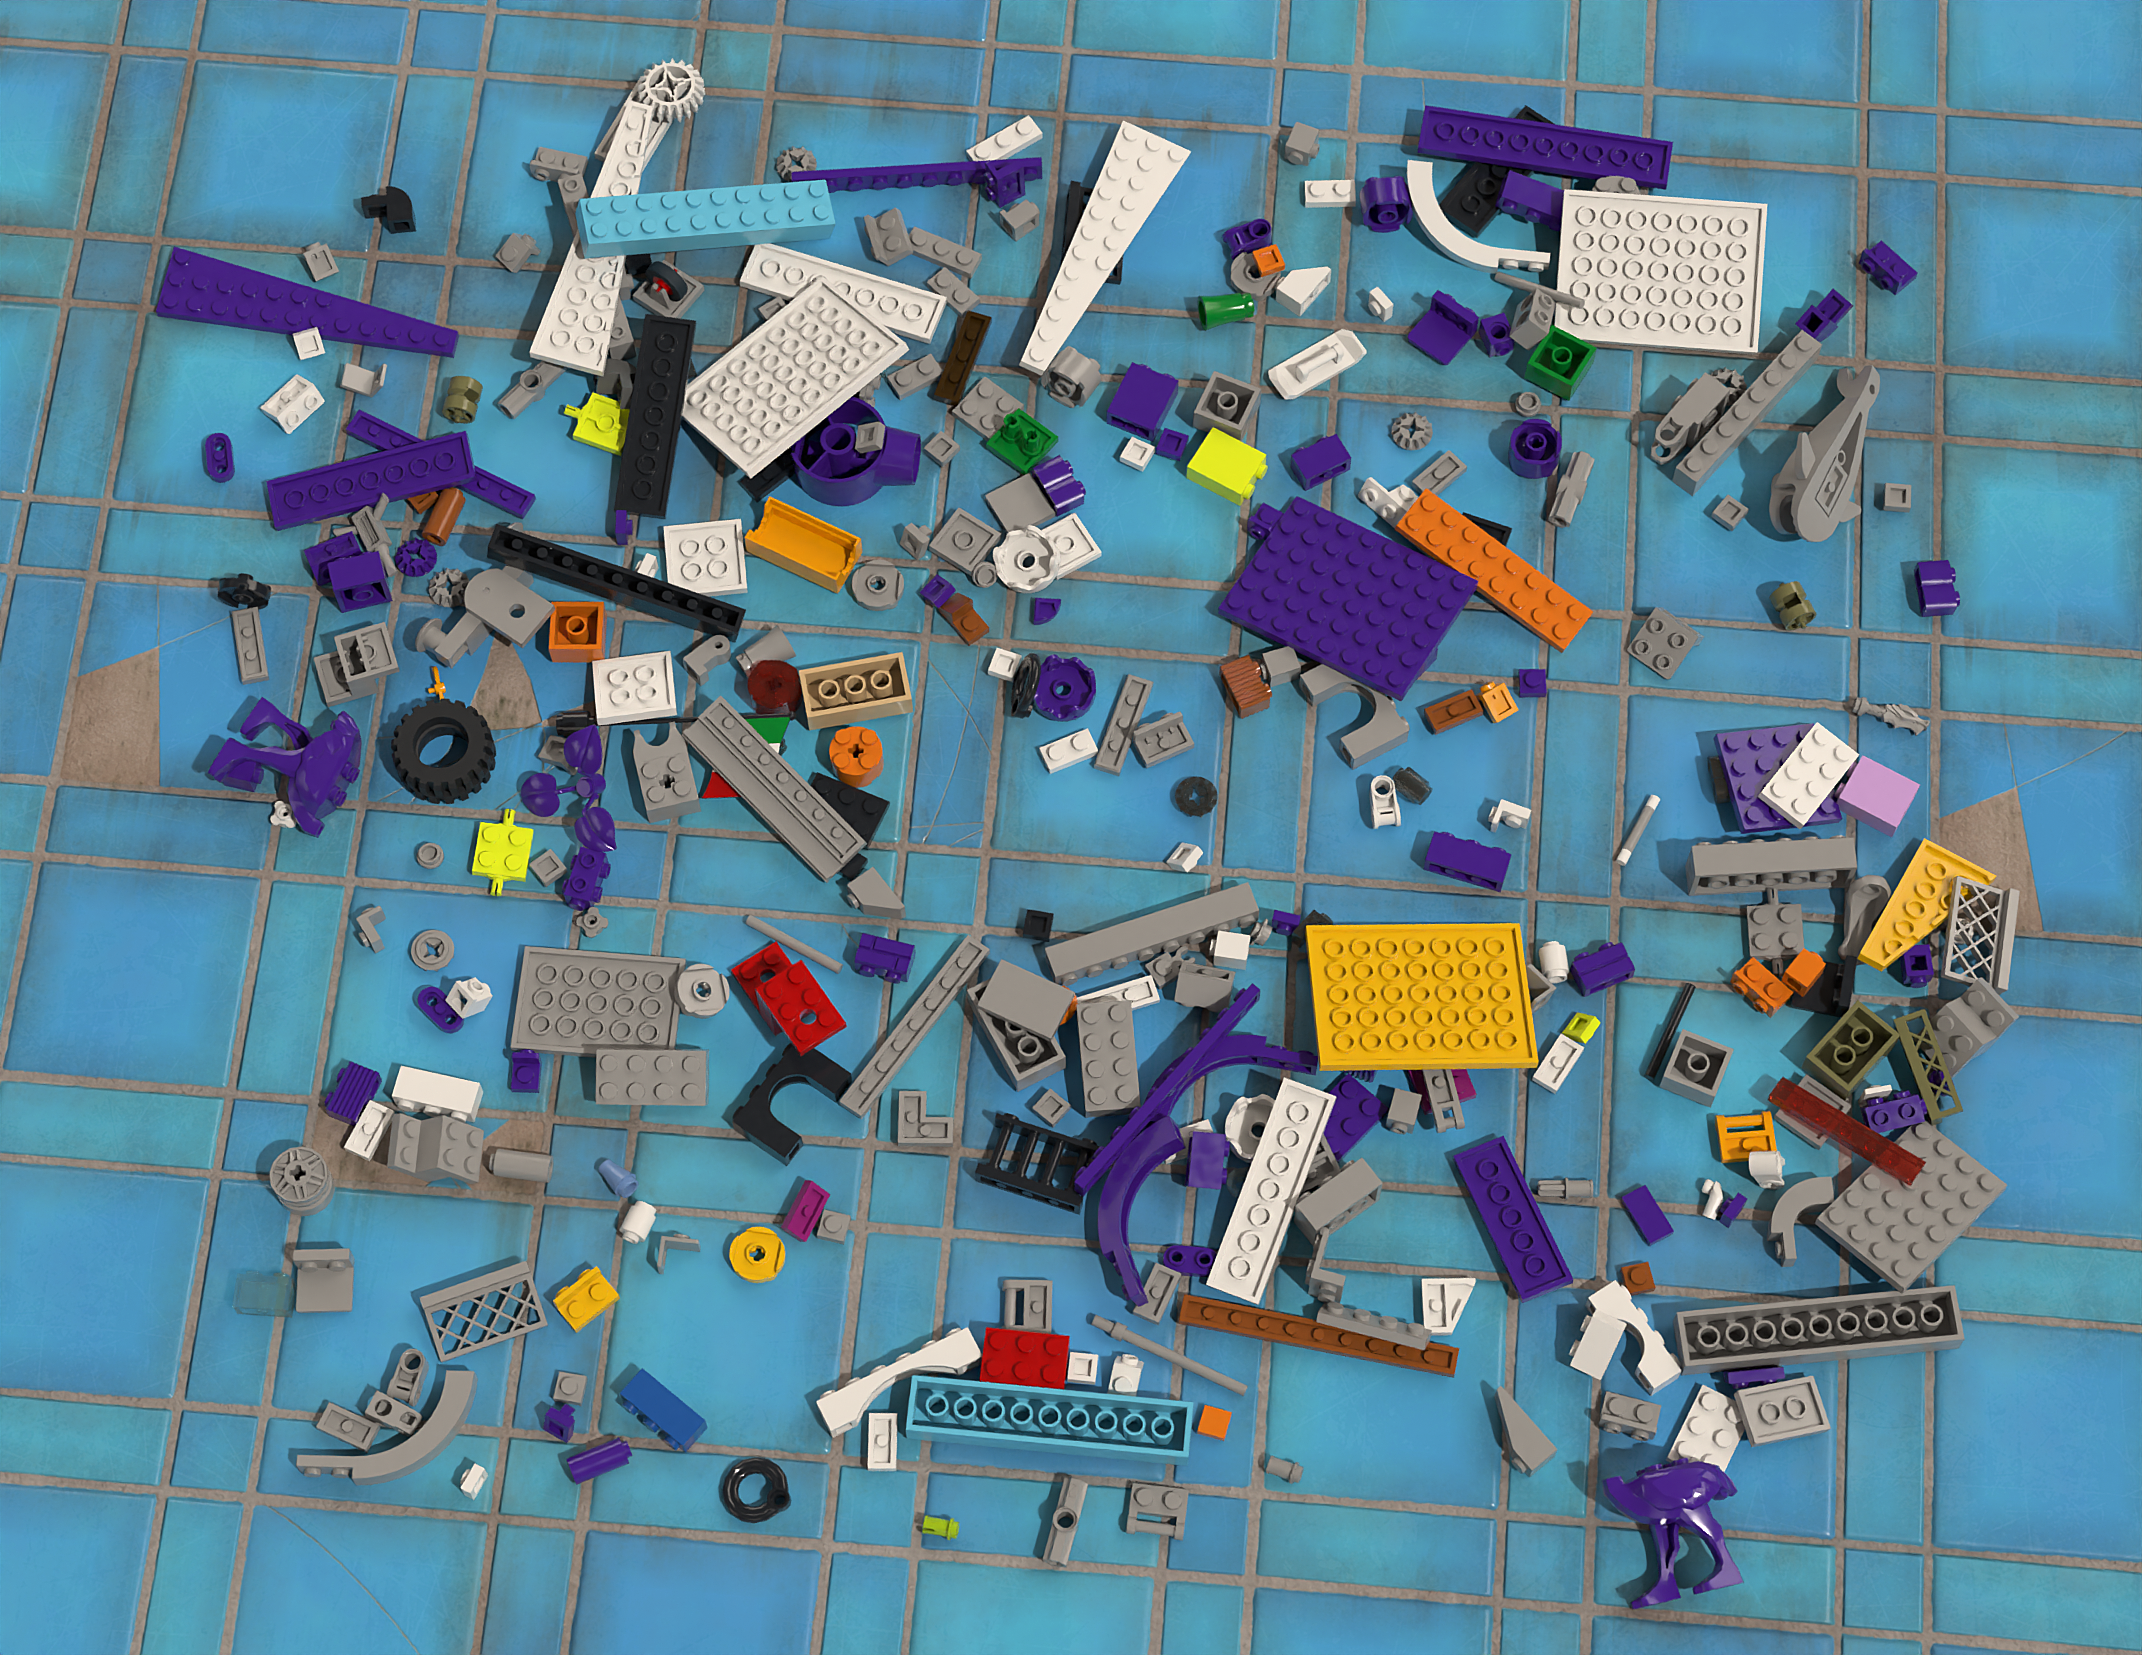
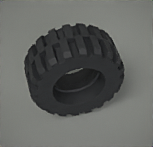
(436, 721)

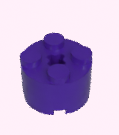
(1385, 203)
(1534, 449)

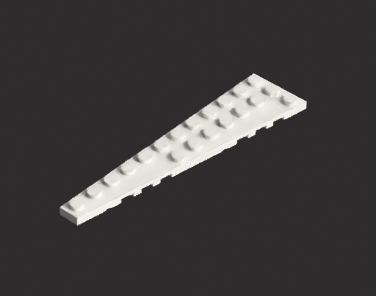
(1122, 199)
(585, 298)

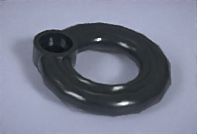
(1020, 701)
(769, 1508)

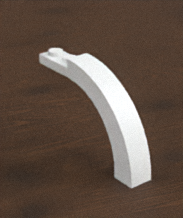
(1452, 241)

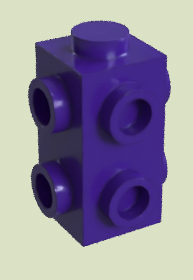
(586, 878)
(1893, 1113)

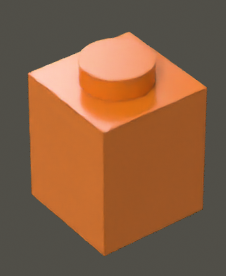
(1803, 972)

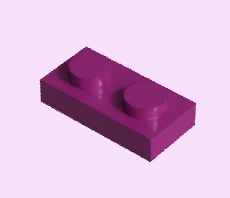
(805, 1211)

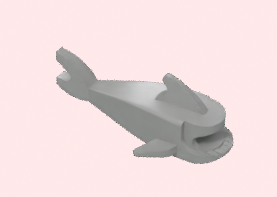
(1822, 471)

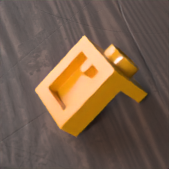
(1497, 701)

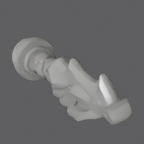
(1897, 715)

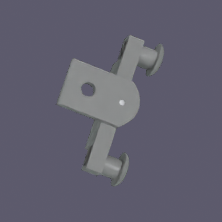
(489, 605)

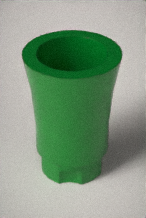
(1224, 309)

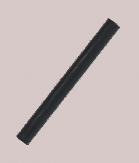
(1669, 1031)

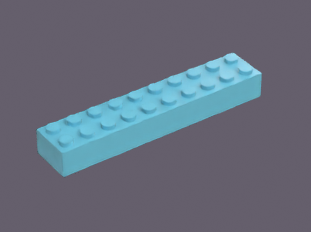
(704, 218)
(1049, 1420)

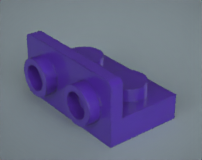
(1006, 183)
(1887, 267)
(329, 551)

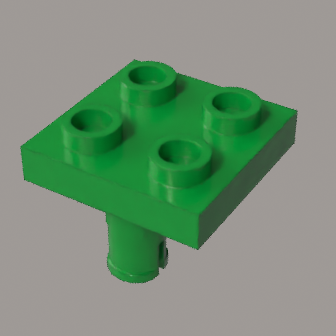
(1022, 441)

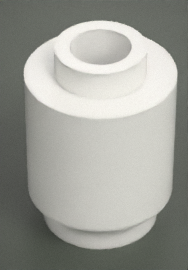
(1554, 962)
(638, 1222)

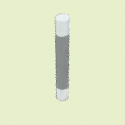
(1638, 830)

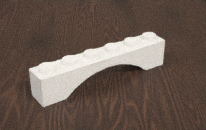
(951, 1355)

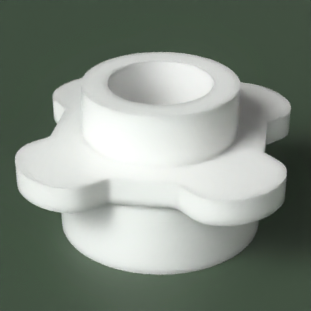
(278, 818)

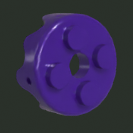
(1069, 673)

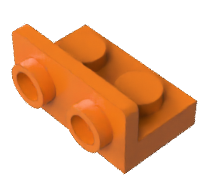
(1761, 987)

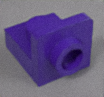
(1263, 521)
(526, 1071)

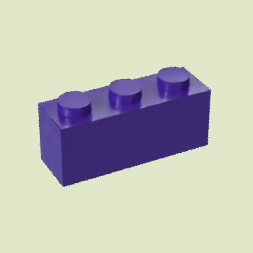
(1531, 200)
(1467, 861)

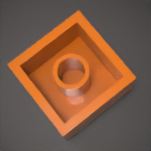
(578, 632)

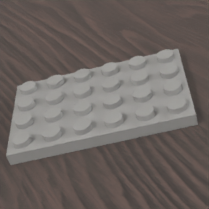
(595, 1001)
(1908, 1227)

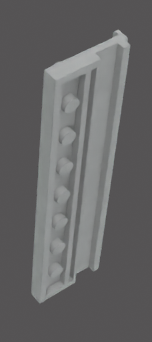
(773, 789)

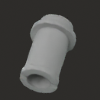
(1285, 1469)

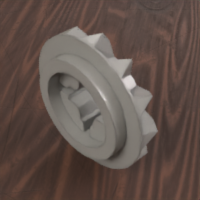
(784, 162)
(1737, 383)
(1421, 436)
(440, 594)
(433, 939)

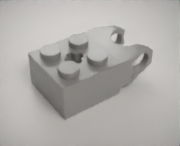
(1690, 417)
(662, 768)

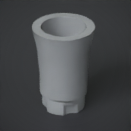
(770, 647)

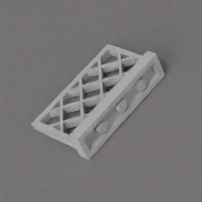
(2001, 940)
(474, 1289)

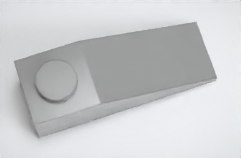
(1524, 1439)

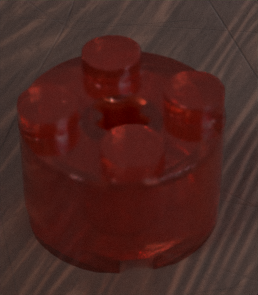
(775, 676)

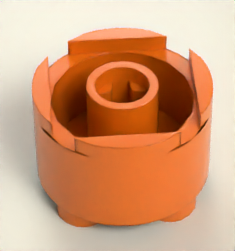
(861, 743)

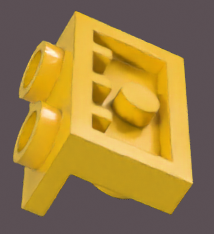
(585, 1299)

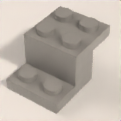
(356, 664)
(1969, 1026)
(435, 1148)

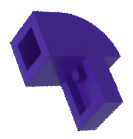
(1823, 319)

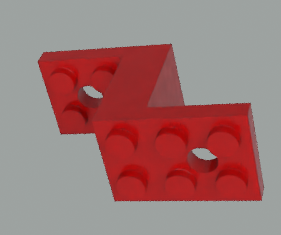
(788, 998)

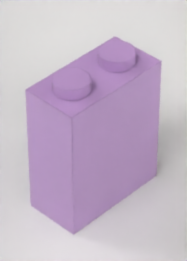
(1876, 795)

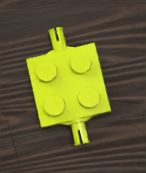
(600, 423)
(502, 852)

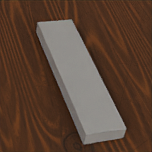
(1123, 724)

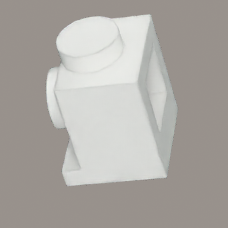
(475, 992)

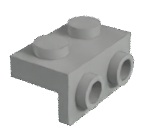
(1162, 739)

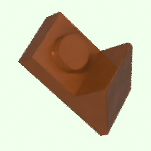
(963, 618)

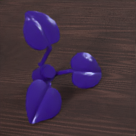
(540, 795)

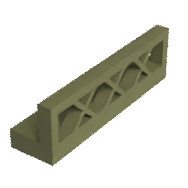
(1920, 1076)

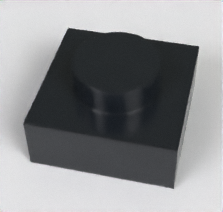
(1038, 925)

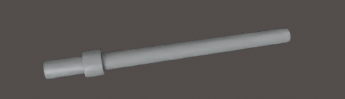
(1119, 1331)

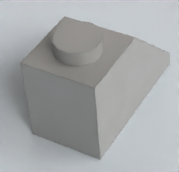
(874, 896)

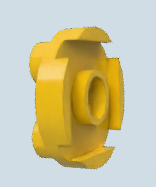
(747, 1243)

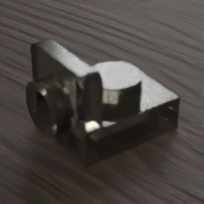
(1313, 918)

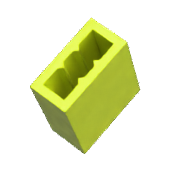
(1227, 466)

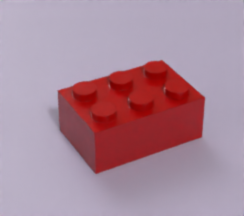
(1025, 1358)

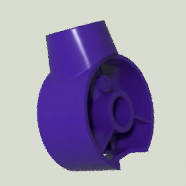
(891, 466)

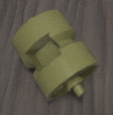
(462, 399)
(1791, 602)

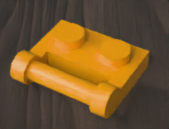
(1738, 1145)

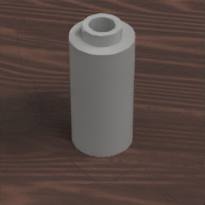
(522, 1165)

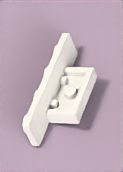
(1388, 505)

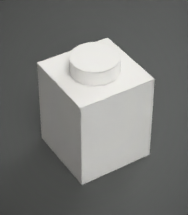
(1230, 950)

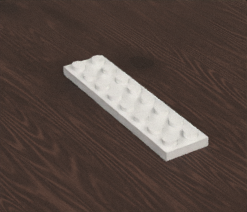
(894, 304)
(1271, 1191)

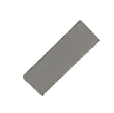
(250, 645)

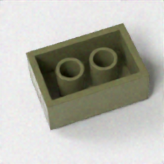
(1850, 1051)

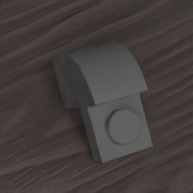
(618, 380)

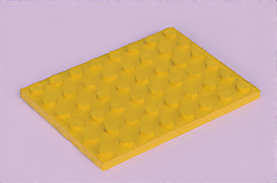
(1420, 997)

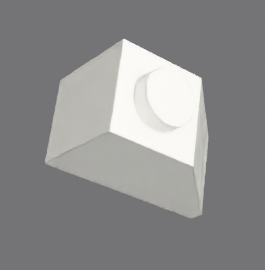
(1302, 288)

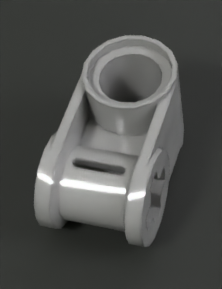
(408, 1383)

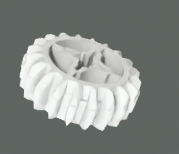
(684, 83)

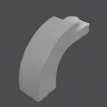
(1802, 1198)

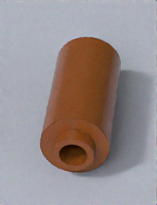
(444, 516)

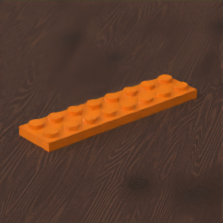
(1499, 571)

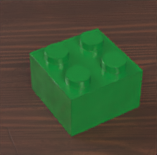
(1560, 362)

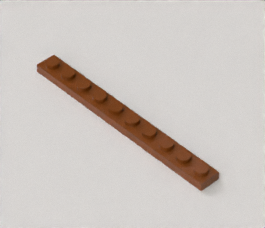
(1313, 1335)

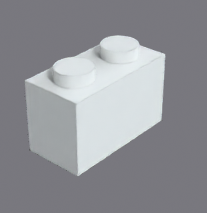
(1597, 1344)

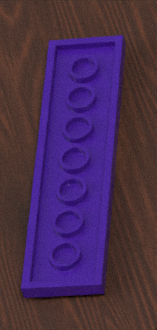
(361, 481)

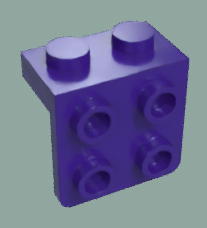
(1444, 328)

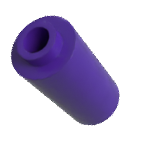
(599, 1460)

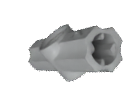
(522, 396)
(1571, 489)
(1070, 1506)

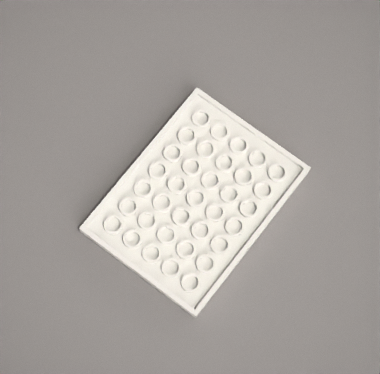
(1662, 271)
(789, 376)

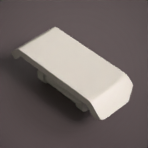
(1317, 364)

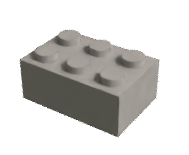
(1337, 1200)

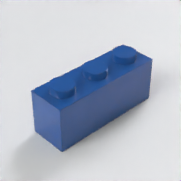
(662, 1411)

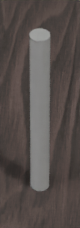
(1530, 287)
(794, 944)

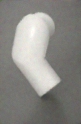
(1715, 1199)

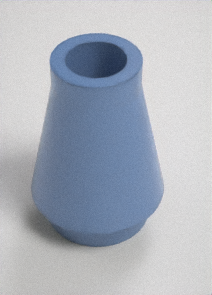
(619, 1179)

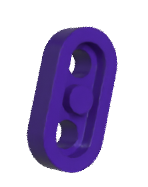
(220, 459)
(441, 1011)
(1190, 1261)

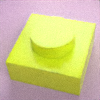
(1581, 1027)

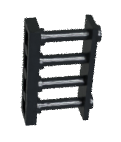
(1017, 1180)

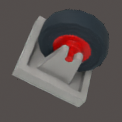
(667, 290)

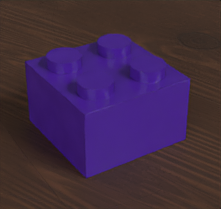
(359, 581)

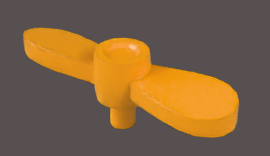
(439, 687)

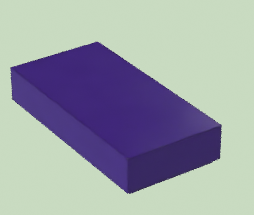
(1647, 1215)

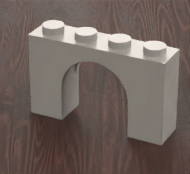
(1377, 737)

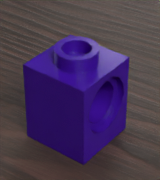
(1494, 326)

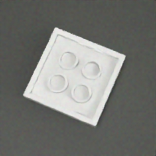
(706, 557)
(634, 688)

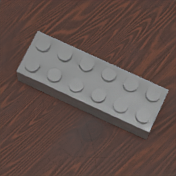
(1766, 865)

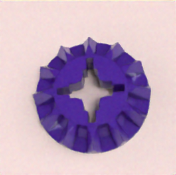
(418, 567)

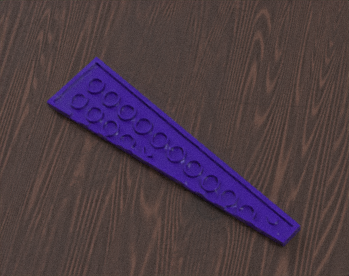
(239, 297)

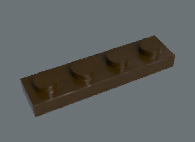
(962, 358)

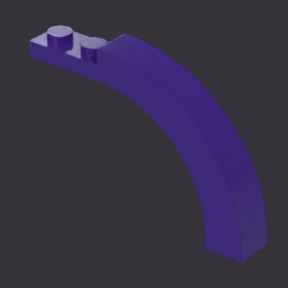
(1240, 1051)
(1119, 1192)

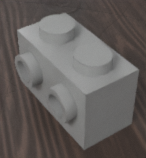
(1204, 987)

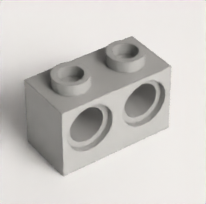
(1532, 319)

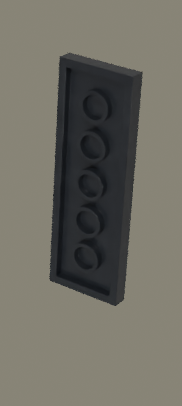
(1475, 195)

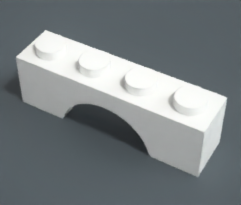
(1656, 1365)

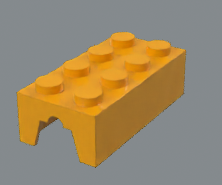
(804, 545)

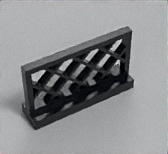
(1073, 215)

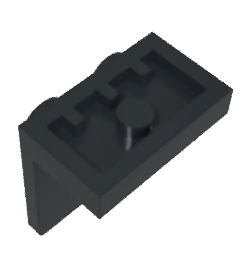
(1831, 991)

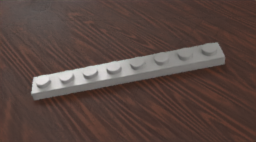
(914, 1027)

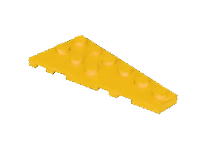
(1919, 903)

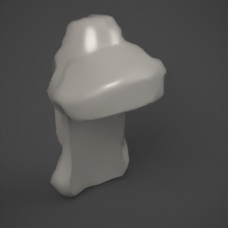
(1864, 902)

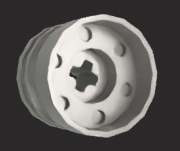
(312, 1191)

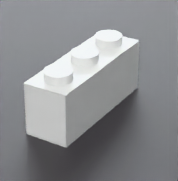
(437, 1094)

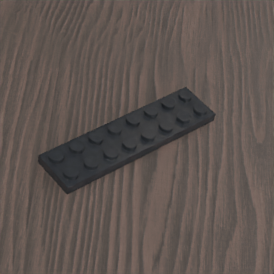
(655, 416)

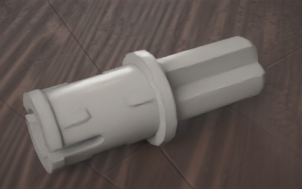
(1565, 1188)

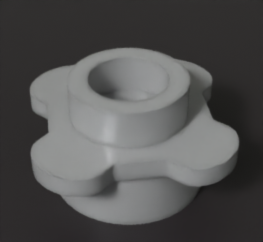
(592, 929)
(1260, 932)

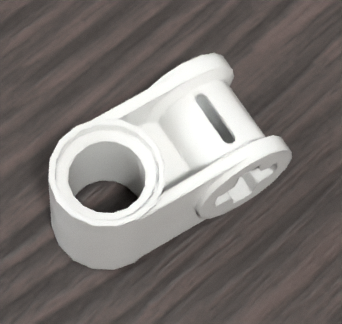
(1384, 807)
(1767, 1169)

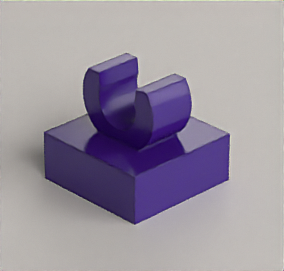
(560, 1422)

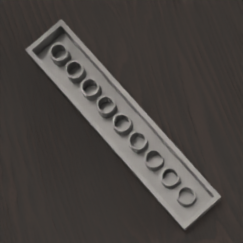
(1818, 1330)

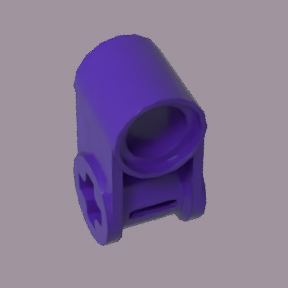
(1246, 238)

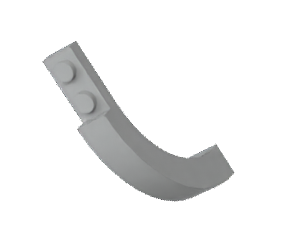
(412, 1454)

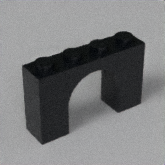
(756, 1119)

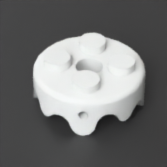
(1016, 548)
(1241, 1119)

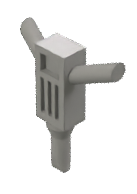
(372, 532)

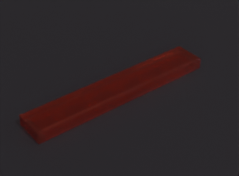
(1846, 1131)

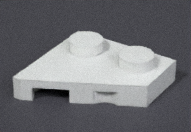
(1444, 1303)

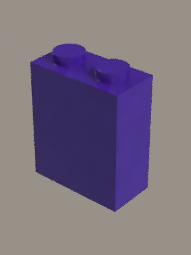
(1142, 401)

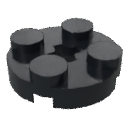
(243, 591)

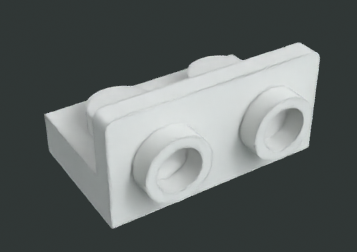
(293, 403)

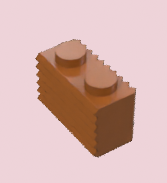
(1245, 686)

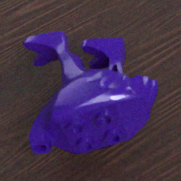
(316, 769)
(1673, 1498)

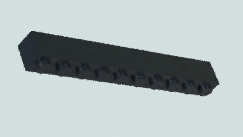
(615, 583)

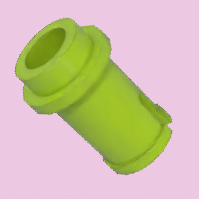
(941, 1527)

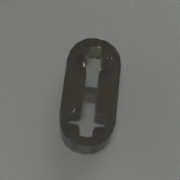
(1717, 780)

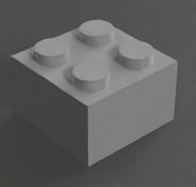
(1227, 406)
(1696, 1068)

